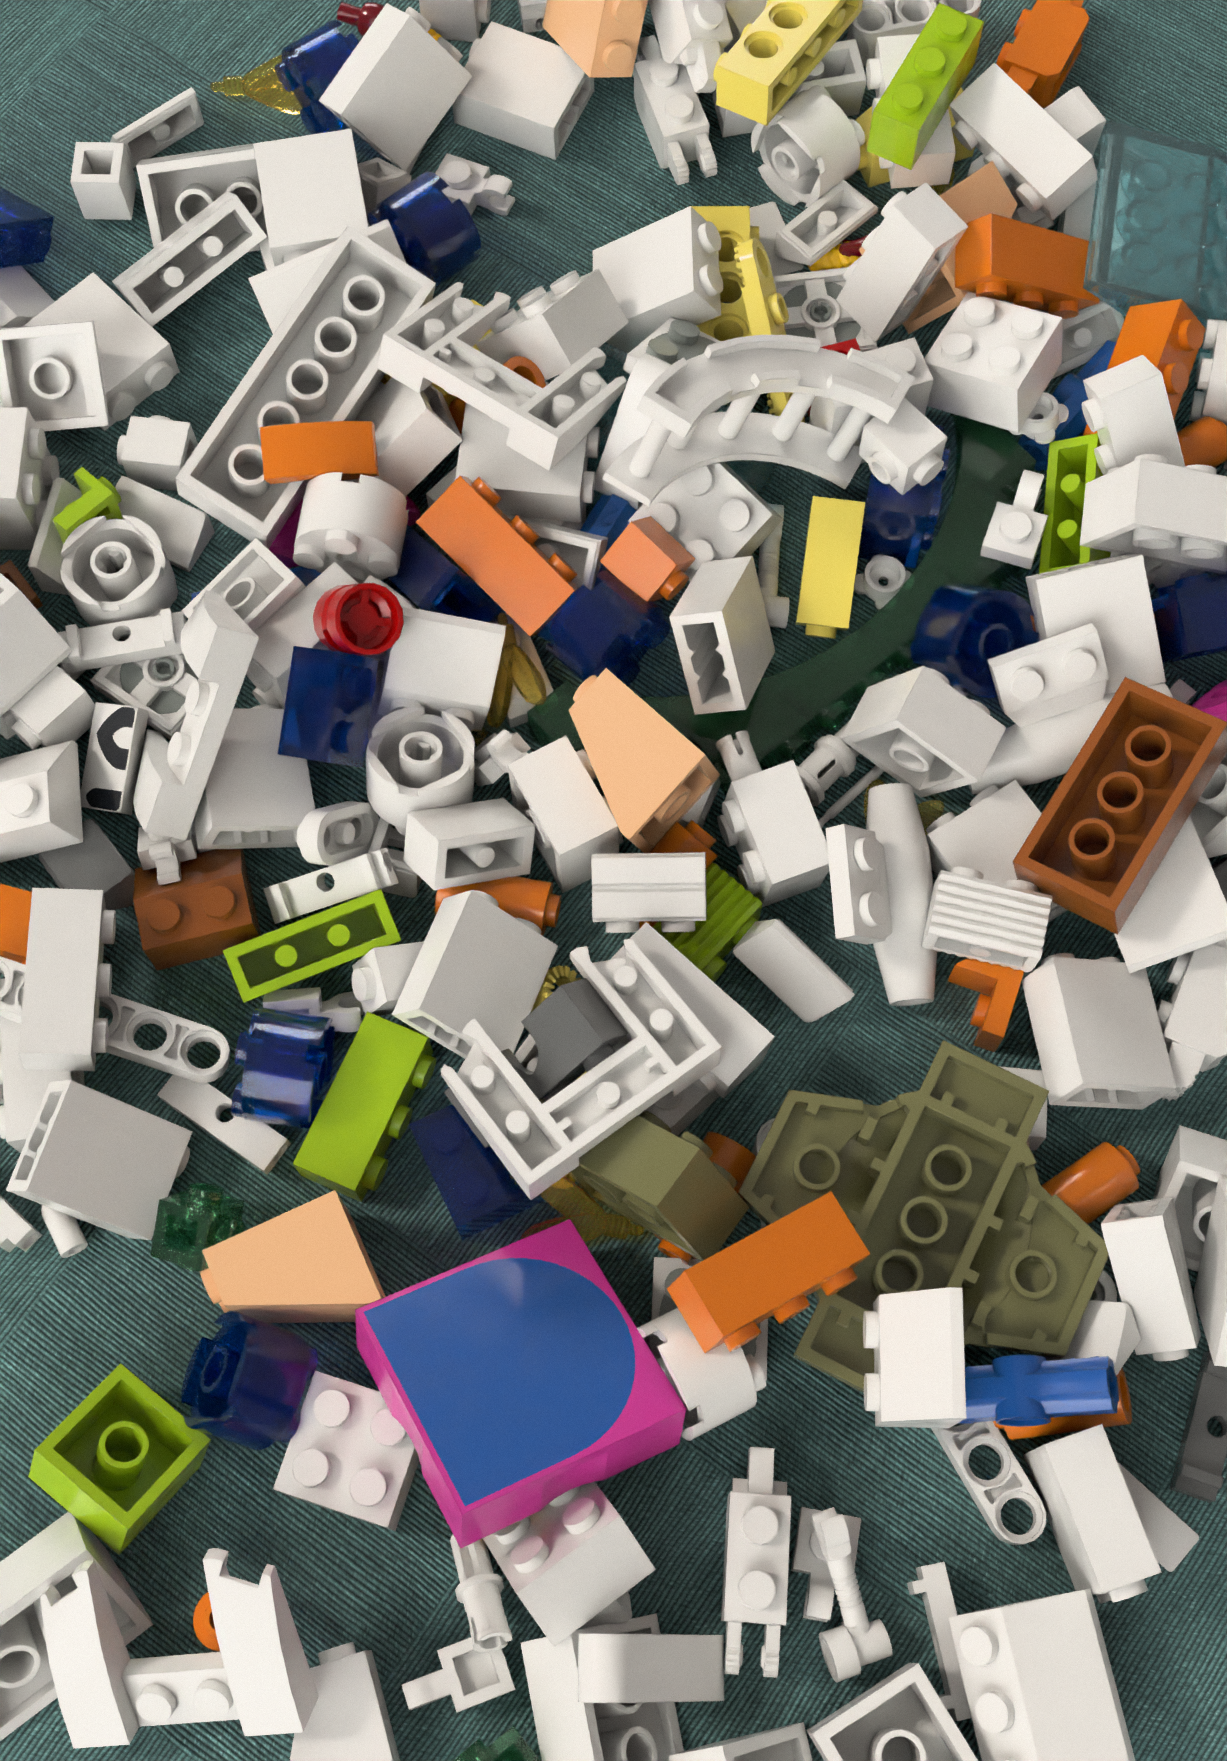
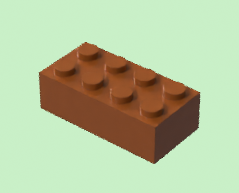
(1122, 804)

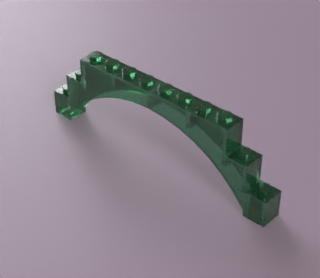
(820, 691)

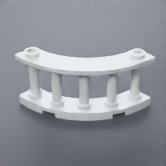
(737, 371)

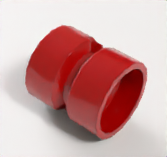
(358, 619)

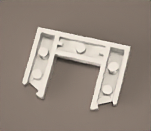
(438, 349)
(176, 772)
(545, 1140)
(253, 1678)

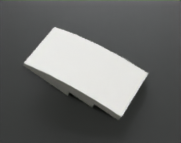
(54, 375)
(1177, 909)

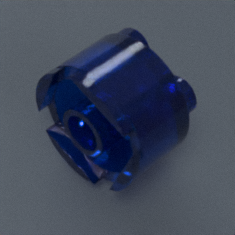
(309, 69)
(430, 230)
(965, 629)
(606, 630)
(284, 1067)
(248, 1382)

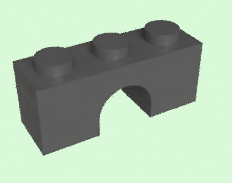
(572, 1036)

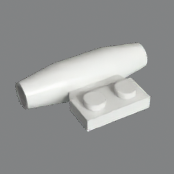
(1054, 699)
(885, 891)

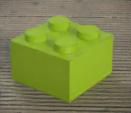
(118, 1458)

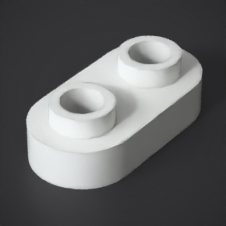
(337, 832)

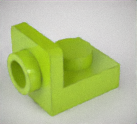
(97, 500)

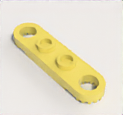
(763, 305)

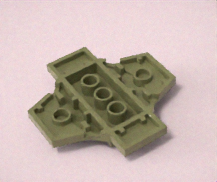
(940, 1202)

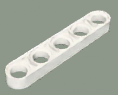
(126, 1020)
(993, 1493)

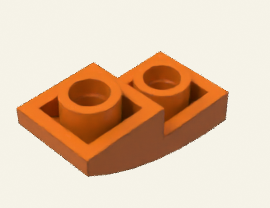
(318, 448)

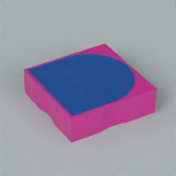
(518, 1380)

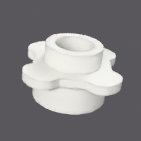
(1044, 419)
(880, 568)

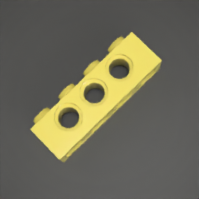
(779, 54)
(734, 228)

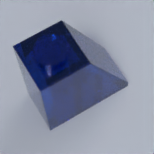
(439, 584)

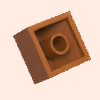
(200, 913)

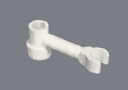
(776, 607)
(857, 1639)

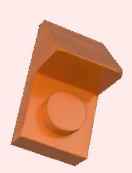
(992, 1011)

